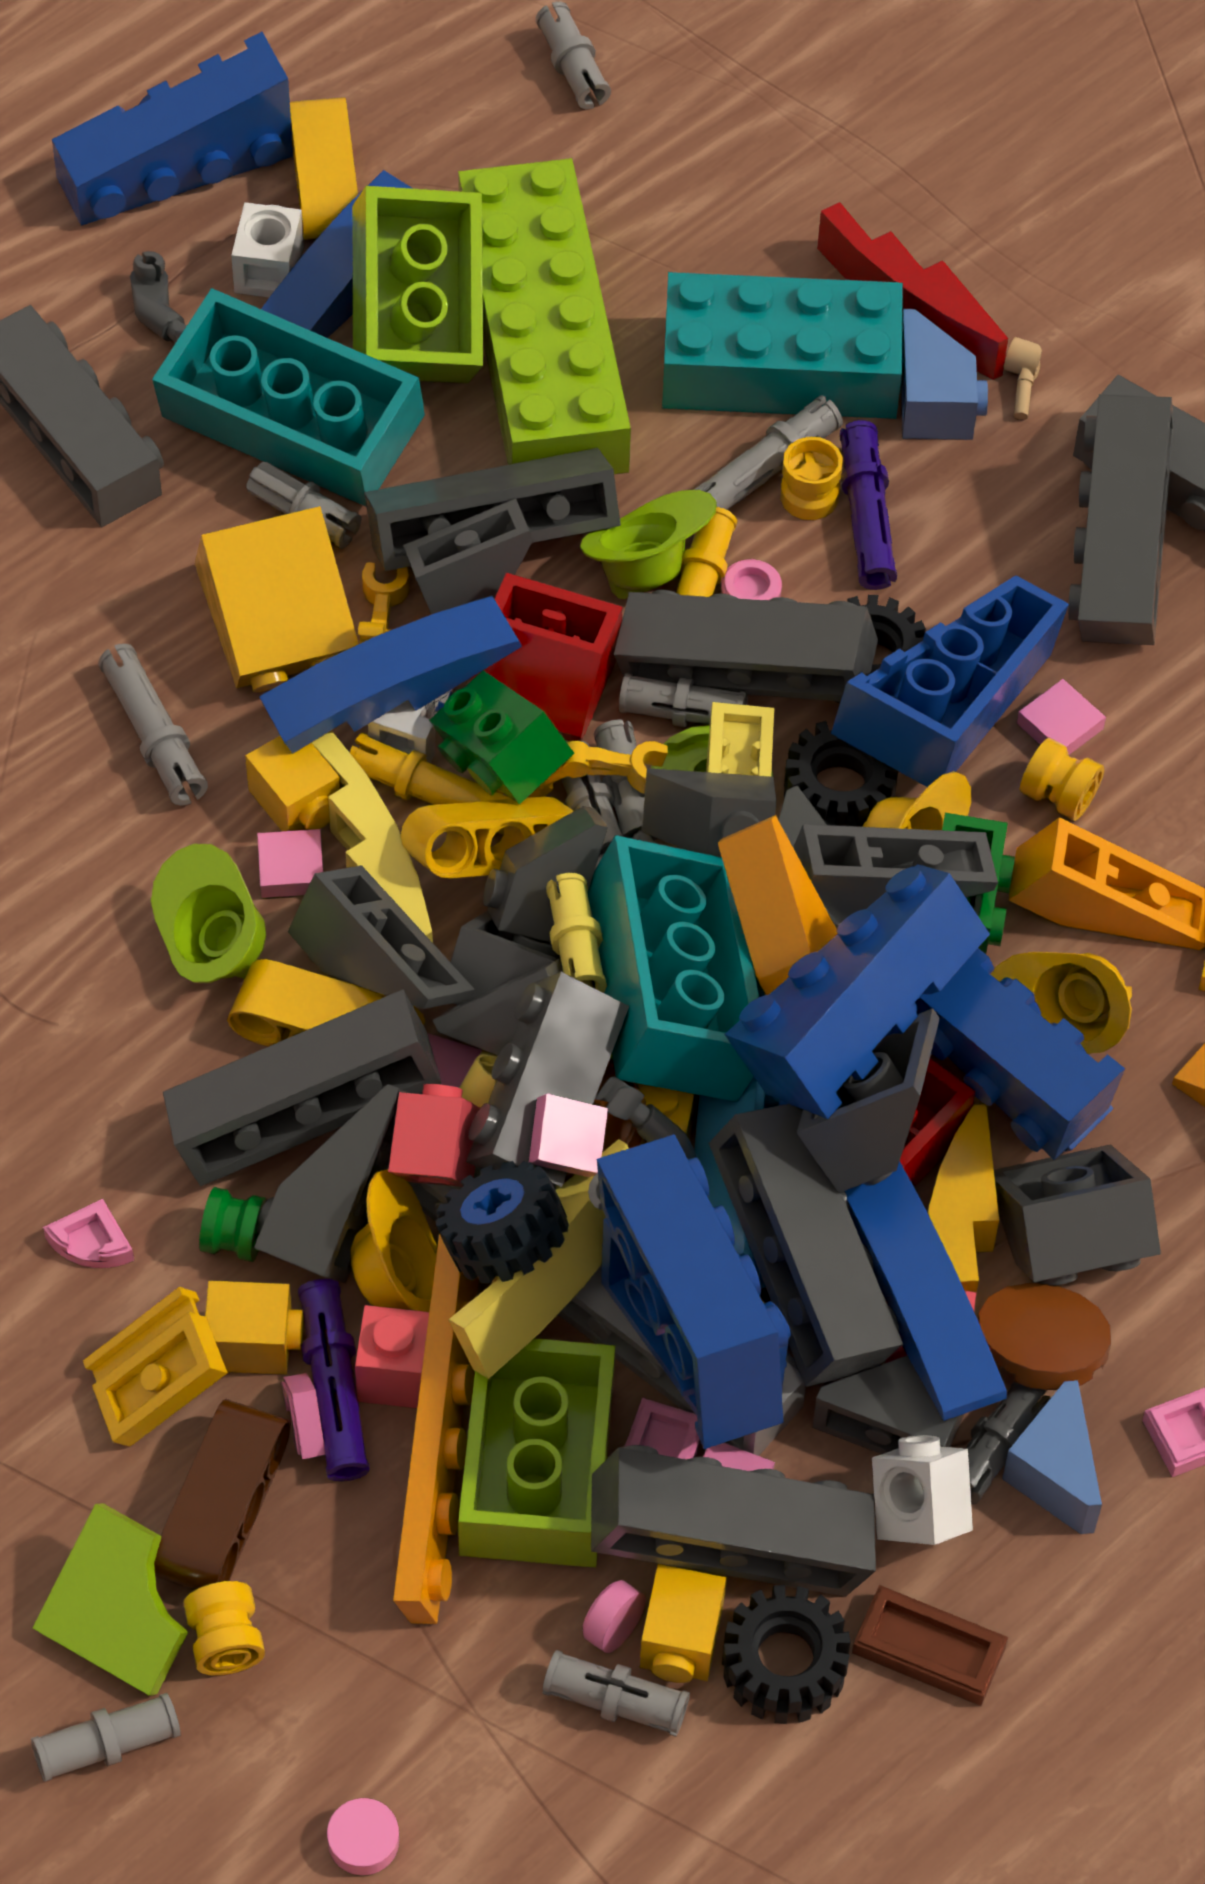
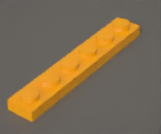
(437, 1451)

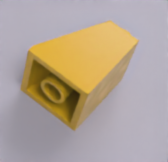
(275, 597)

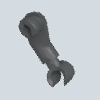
(151, 297)
(646, 1119)

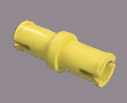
(574, 931)

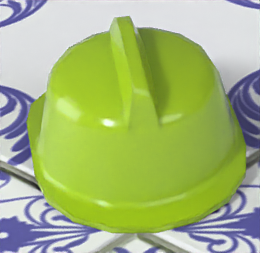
(649, 541)
(206, 915)

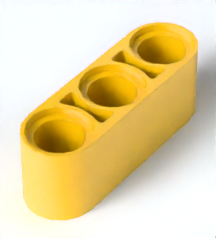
(322, 161)
(471, 830)
(288, 1000)

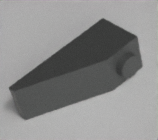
(856, 863)
(368, 940)
(325, 1197)

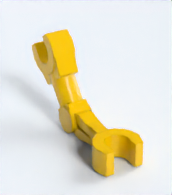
(383, 597)
(605, 762)

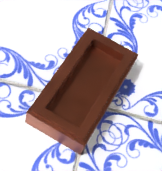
(930, 1645)

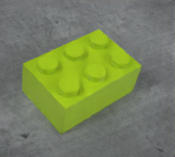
(419, 281)
(533, 1452)

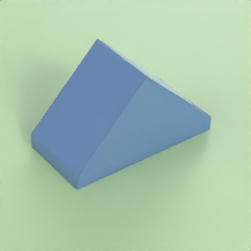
(1056, 1462)

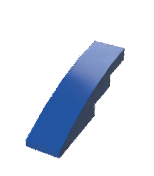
(320, 284)
(385, 671)
(926, 1296)

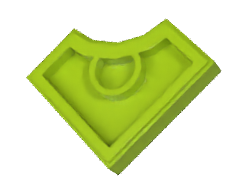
(110, 1604)

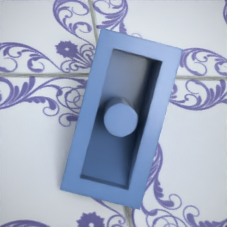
(938, 383)

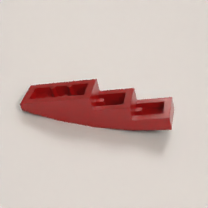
(930, 291)

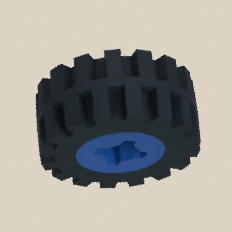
(502, 1222)

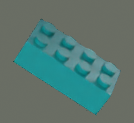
(782, 344)
(289, 396)
(678, 964)

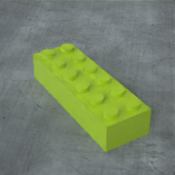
(546, 317)

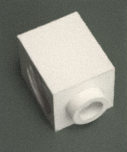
(265, 247)
(918, 1514)

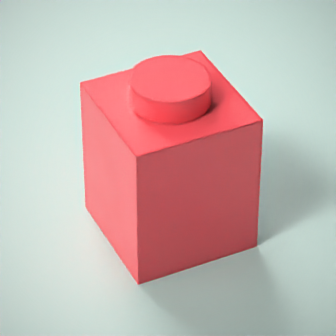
(432, 1136)
(390, 1356)

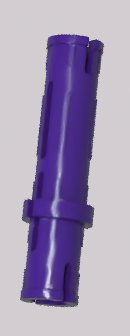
(865, 485)
(323, 1310)

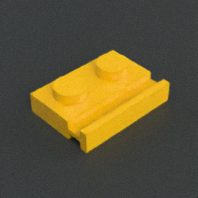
(155, 1367)

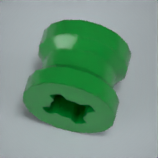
(230, 1224)

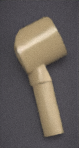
(1024, 360)

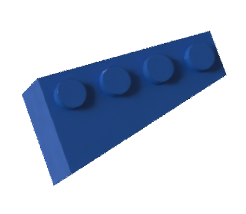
(179, 136)
(947, 692)
(857, 990)
(1019, 1058)
(696, 1288)

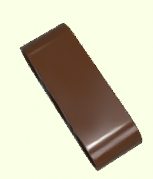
(221, 1496)

